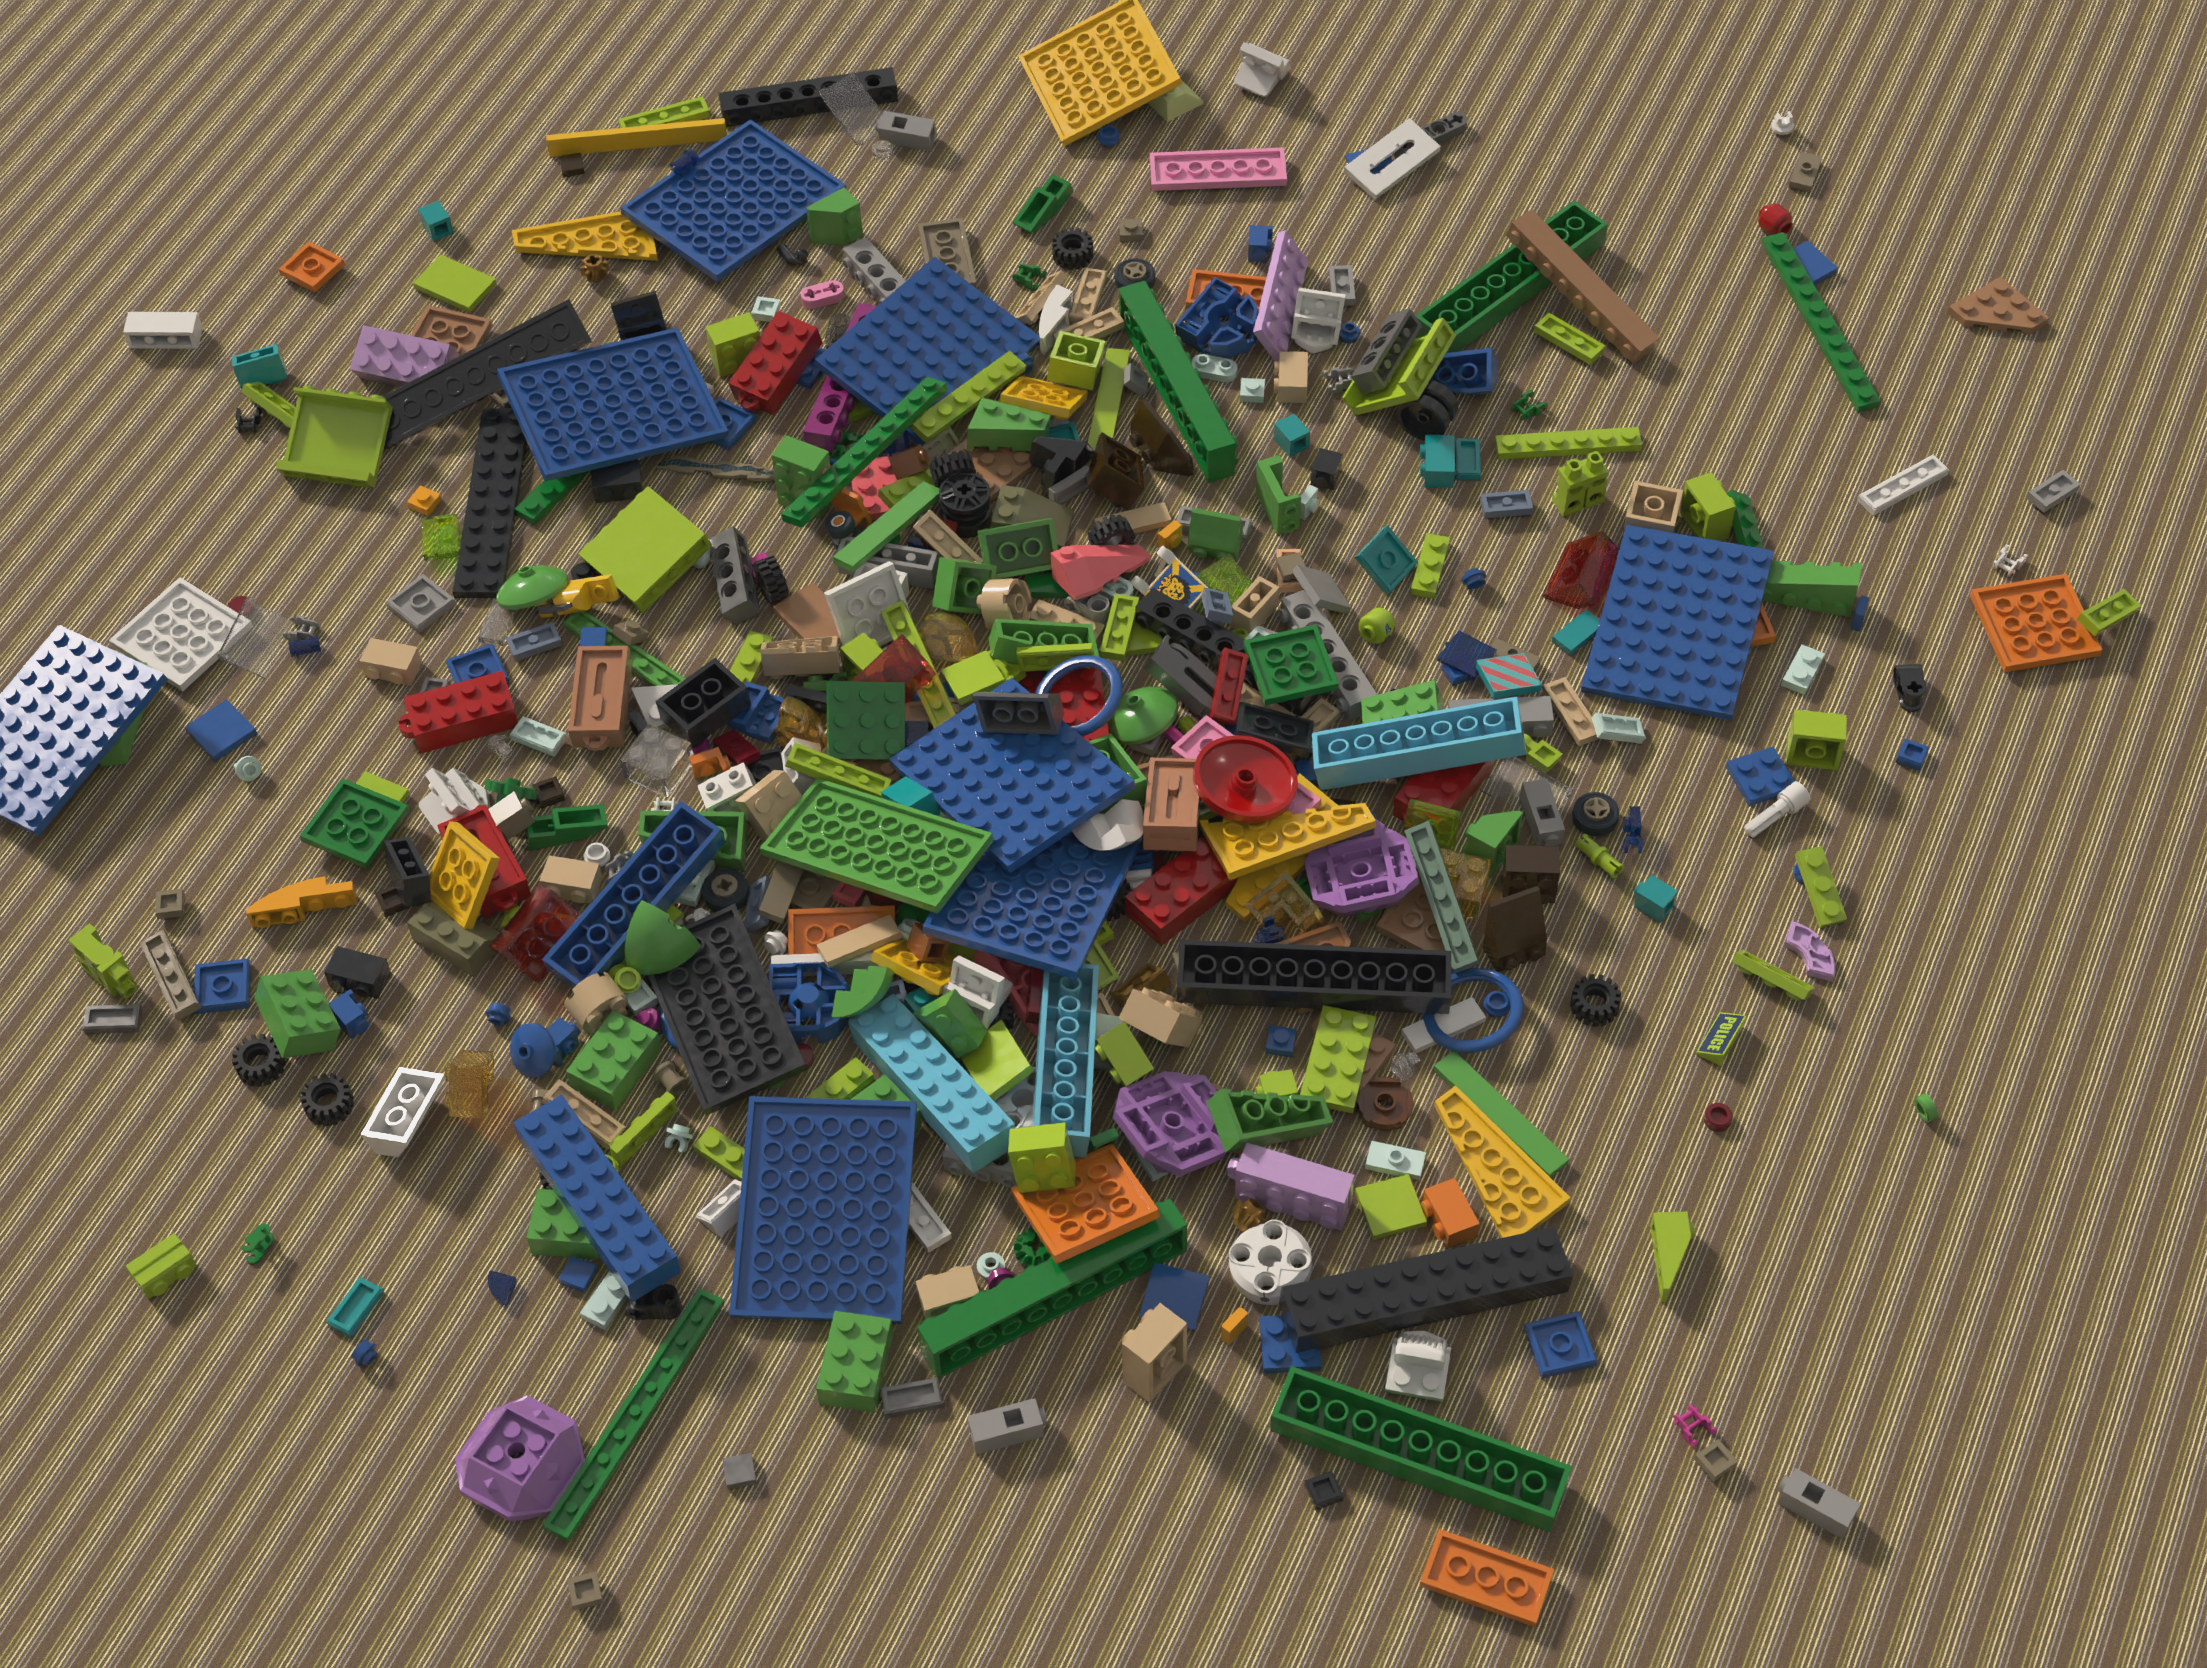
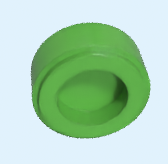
(1926, 1108)

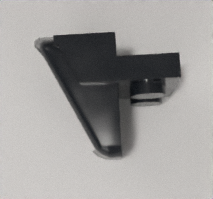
(638, 315)
(1058, 459)

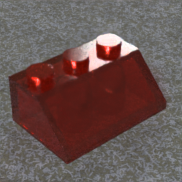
(1582, 571)
(901, 664)
(534, 932)

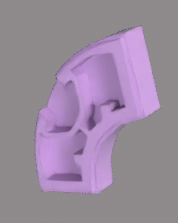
(1812, 950)

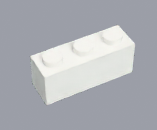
(163, 330)

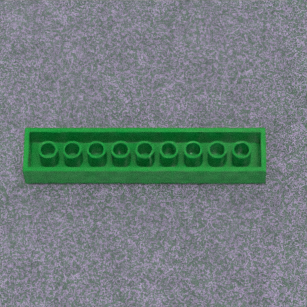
(1508, 280)
(1178, 382)
(1047, 1293)
(1420, 1448)

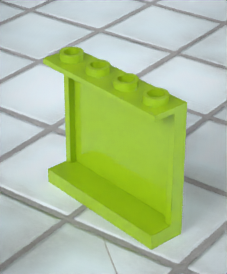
(1410, 376)
(336, 437)
(646, 548)

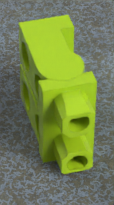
(1579, 483)
(102, 963)

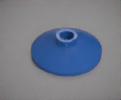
(540, 1050)

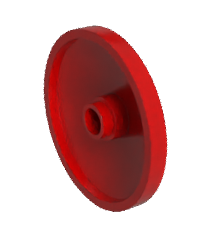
(1245, 779)

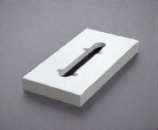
(1378, 184)

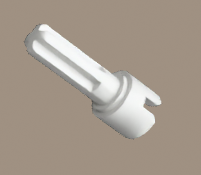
(1788, 801)

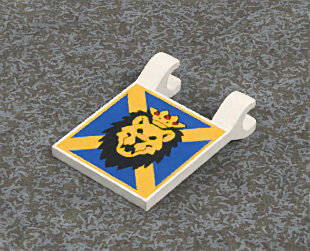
(1174, 581)

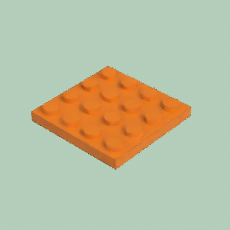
(2034, 623)
(1098, 1208)

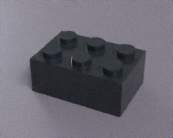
(703, 702)

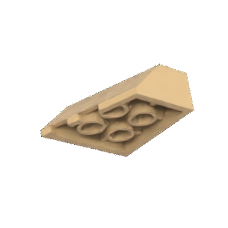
(800, 657)

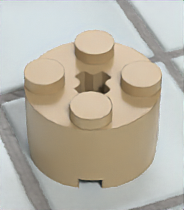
(1004, 600)
(594, 1001)

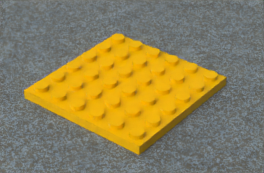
(1099, 70)

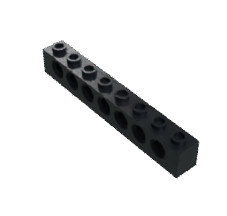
(798, 97)
(1199, 636)

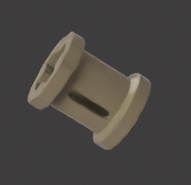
(670, 1078)

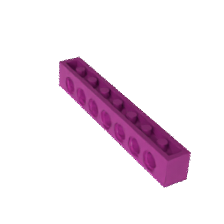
(832, 405)

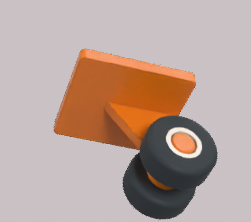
(848, 514)

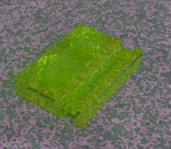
(440, 537)

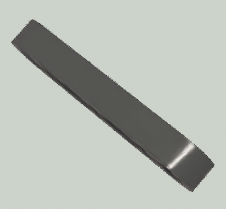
(1452, 125)

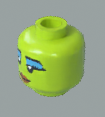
(1377, 625)

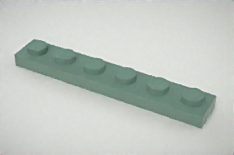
(1442, 896)

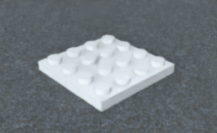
(177, 633)

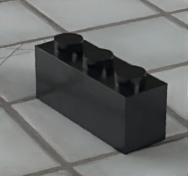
(407, 871)

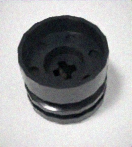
(968, 501)

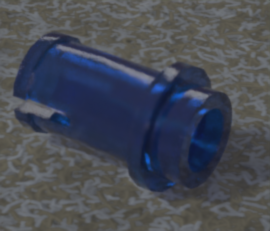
(688, 159)
(304, 646)

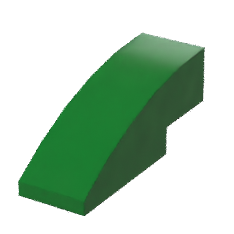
(1043, 204)
(565, 826)

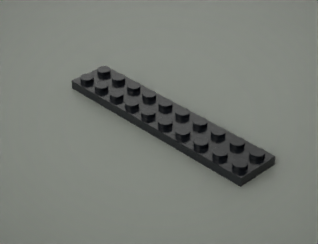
(474, 373)
(490, 505)

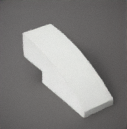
(1054, 316)

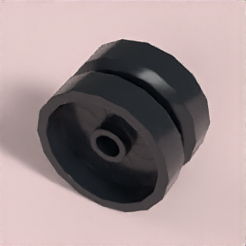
(1429, 413)

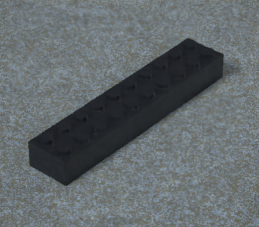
(1314, 976)
(1425, 1289)

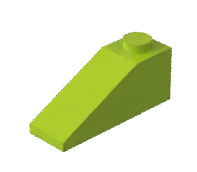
(1670, 1241)

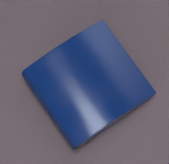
(761, 716)
(1178, 1291)

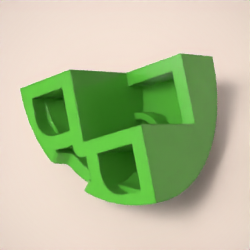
(656, 942)
(866, 991)

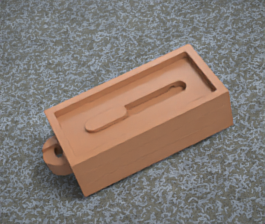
(600, 697)
(1171, 806)

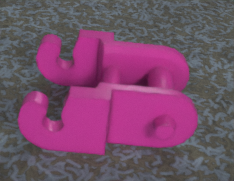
(1702, 1421)

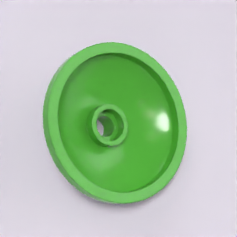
(531, 586)
(1143, 715)

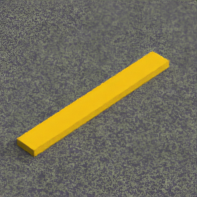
(636, 137)

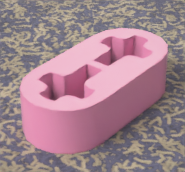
(822, 294)

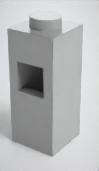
(907, 130)
(1542, 813)
(1006, 1426)
(1818, 1502)

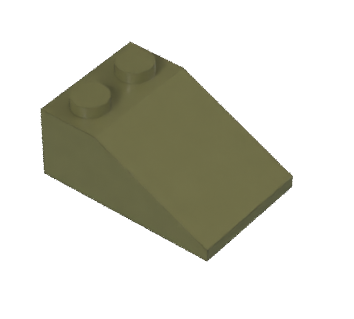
(1021, 505)

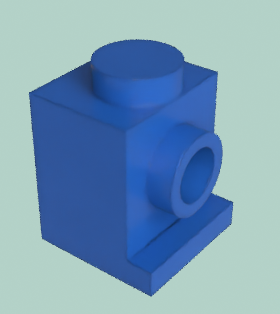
(1259, 243)
(350, 1014)
(565, 1039)

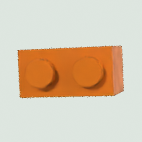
(1450, 1213)

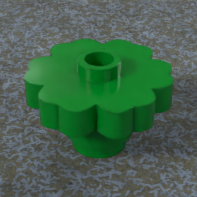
(510, 785)

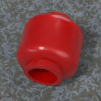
(1775, 219)

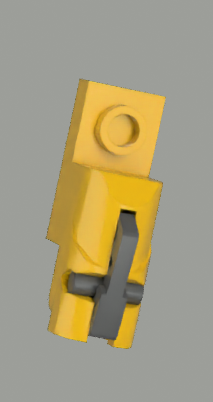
(580, 596)

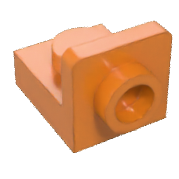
(709, 762)

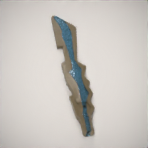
(722, 469)

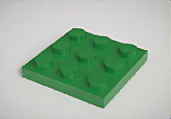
(1290, 665)
(865, 719)
(354, 823)

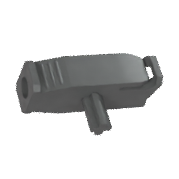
(1183, 676)

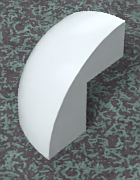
(1113, 829)

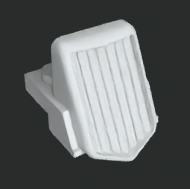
(1260, 70)
(1317, 319)
(451, 796)
(979, 988)
(1418, 1365)

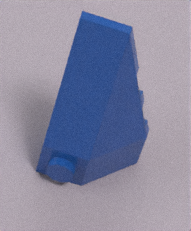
(1469, 371)

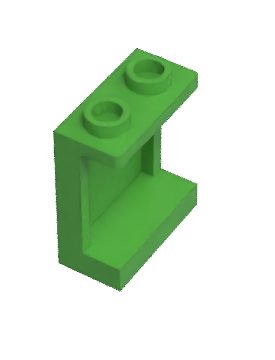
(1281, 509)

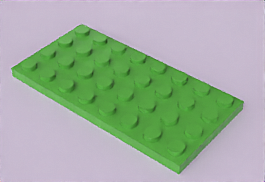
(877, 845)

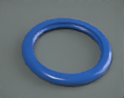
(1094, 662)
(1496, 1038)

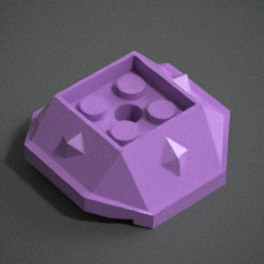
(1362, 872)
(1170, 1121)
(523, 1485)

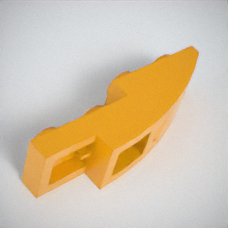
(291, 902)

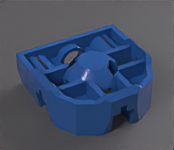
(1225, 335)
(816, 999)

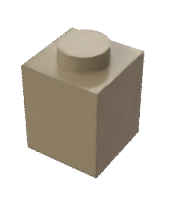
(512, 814)

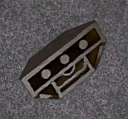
(1158, 442)

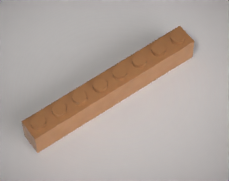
(1582, 286)

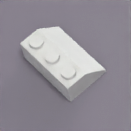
(401, 1110)

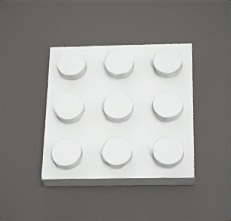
(859, 602)

